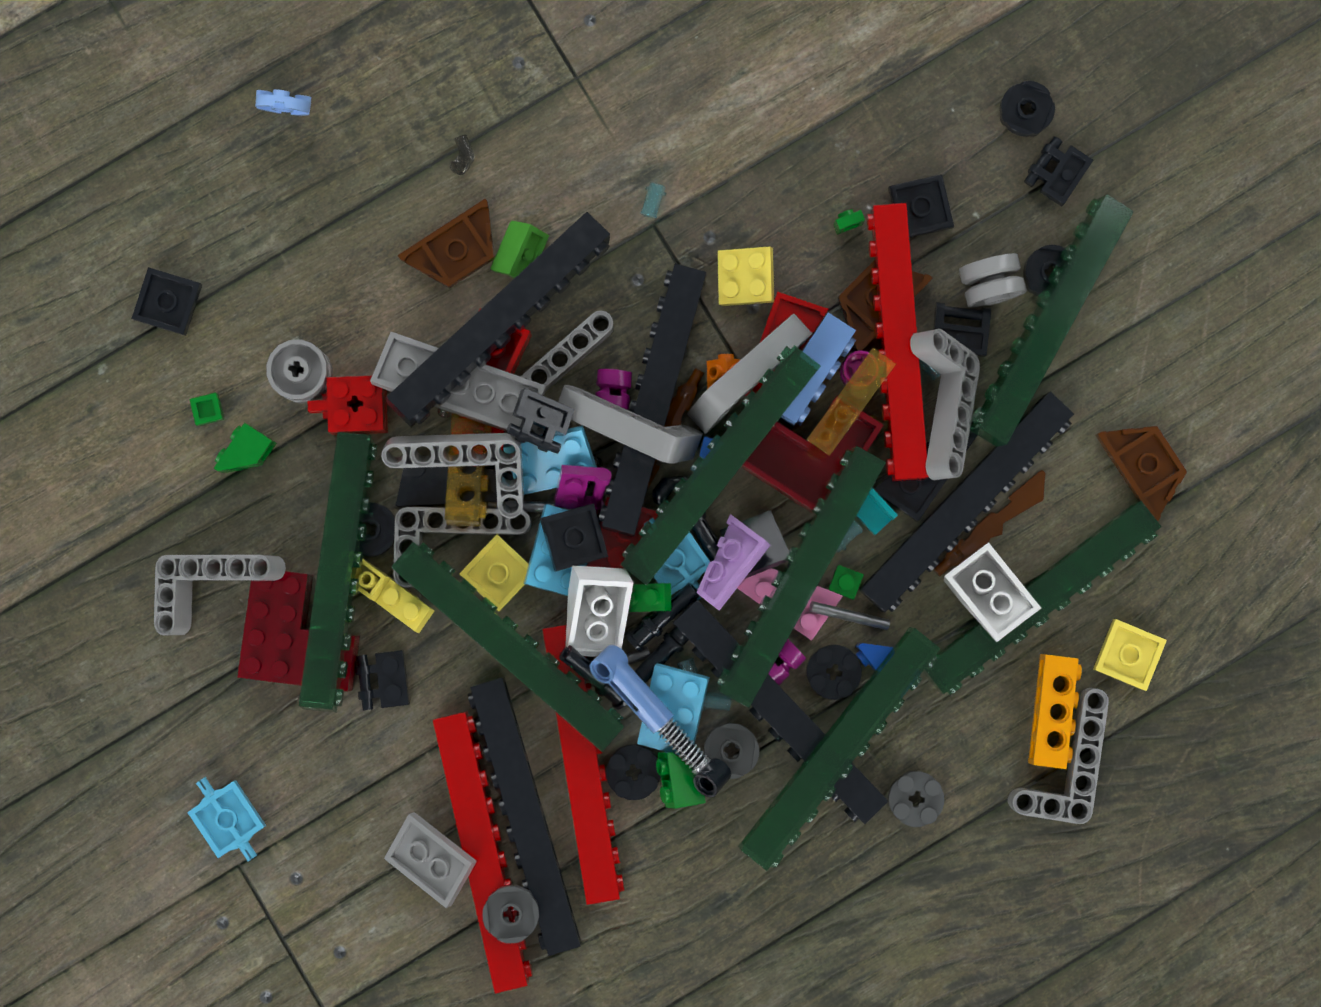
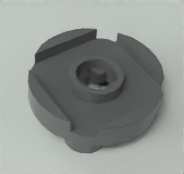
(744, 741)
(903, 808)
(521, 901)

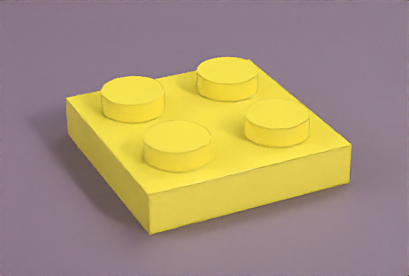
(745, 276)
(497, 572)
(1129, 654)

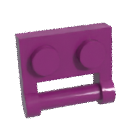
(573, 485)

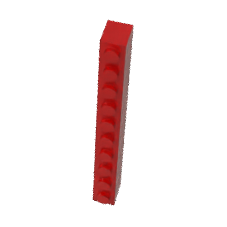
(895, 329)
(587, 797)
(480, 840)

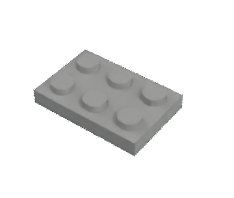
(430, 859)

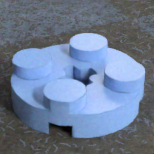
(280, 101)

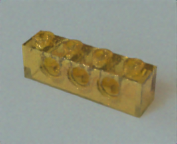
(458, 511)

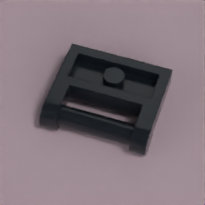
(971, 337)

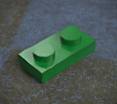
(650, 597)

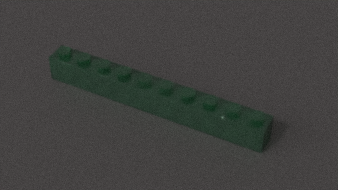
(1050, 321)
(721, 463)
(337, 573)
(801, 576)
(1051, 591)
(508, 646)
(839, 748)

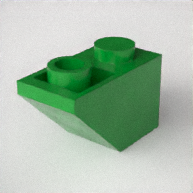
(247, 450)
(677, 782)

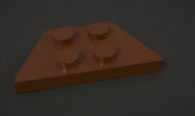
(454, 248)
(858, 307)
(1145, 464)

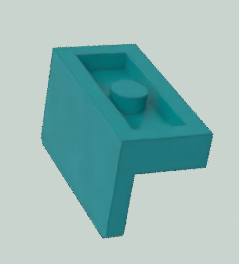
(875, 512)

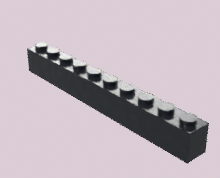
(498, 320)
(654, 396)
(965, 503)
(777, 708)
(525, 813)

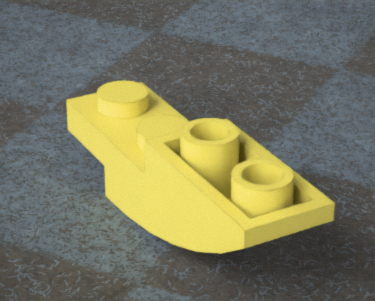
(393, 597)

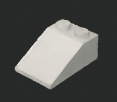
(991, 592)
(597, 608)

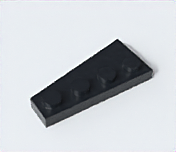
(429, 486)
(913, 495)

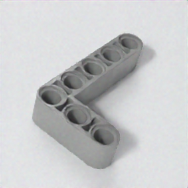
(573, 354)
(746, 374)
(954, 403)
(663, 443)
(465, 457)
(423, 525)
(175, 578)
(1076, 768)

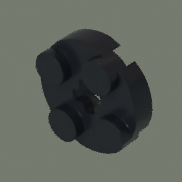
(1040, 101)
(1037, 263)
(385, 531)
(820, 680)
(620, 763)

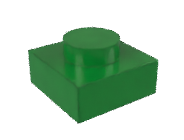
(848, 220)
(206, 409)
(845, 582)

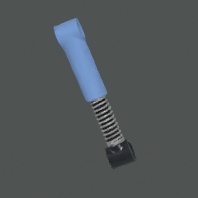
(613, 668)

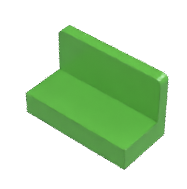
(518, 248)

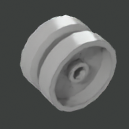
(992, 280)
(286, 362)

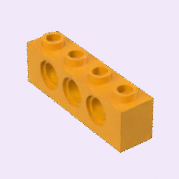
(1043, 724)

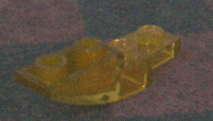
(851, 401)

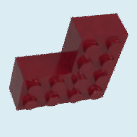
(800, 467)
(277, 632)

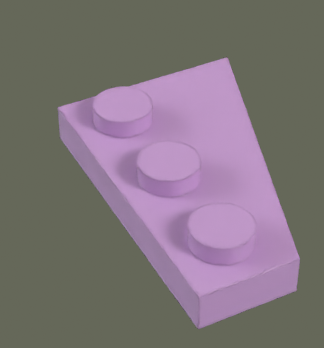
(735, 558)

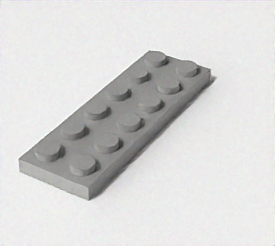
(485, 397)

